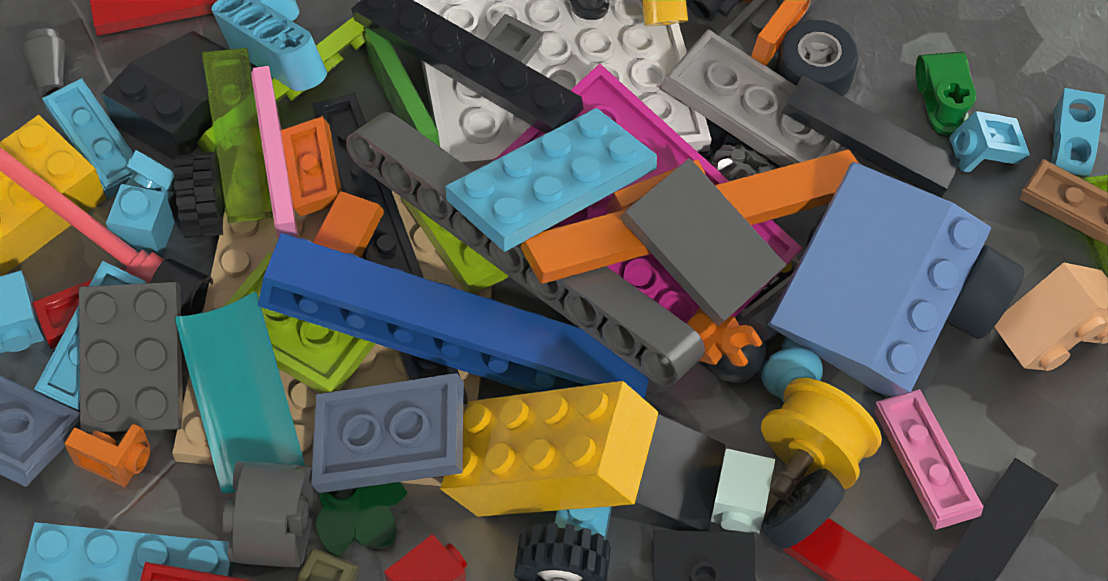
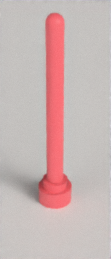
(138, 263)

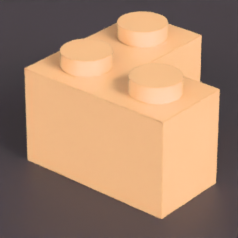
(1056, 316)

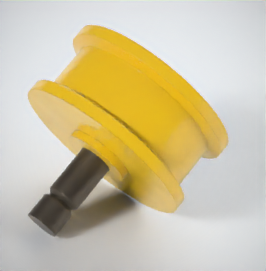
(818, 431)

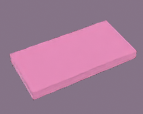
(274, 153)

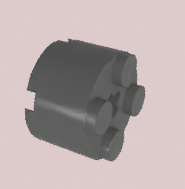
(269, 514)

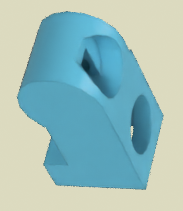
(1077, 131)

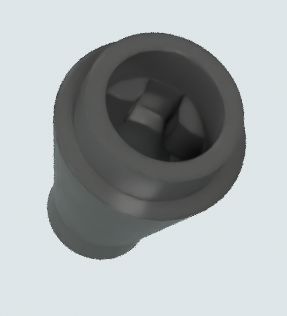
(45, 58)

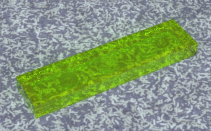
(237, 135)

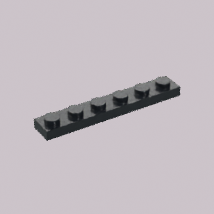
(471, 62)

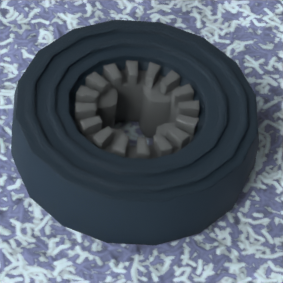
(804, 510)

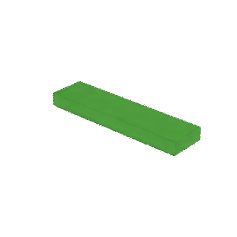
(398, 86)

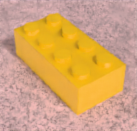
(25, 220)
(553, 450)

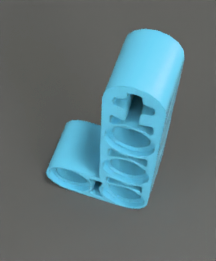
(272, 39)

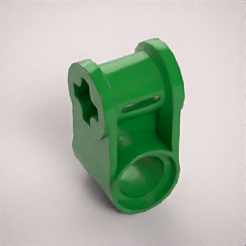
(945, 89)

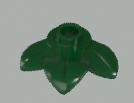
(359, 518)

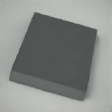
(703, 241)

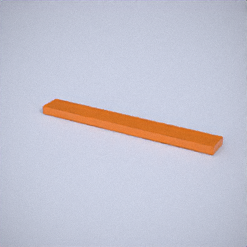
(757, 198)

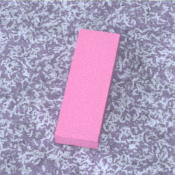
(928, 459)

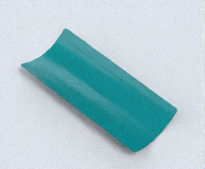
(238, 388)

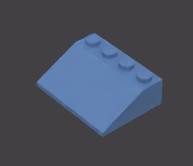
(879, 279)

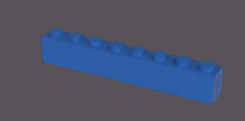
(436, 321)

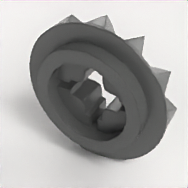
(739, 163)

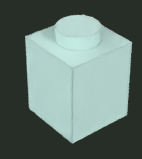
(742, 491)

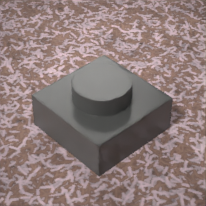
(515, 38)

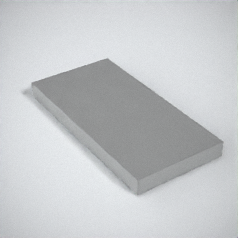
(744, 101)

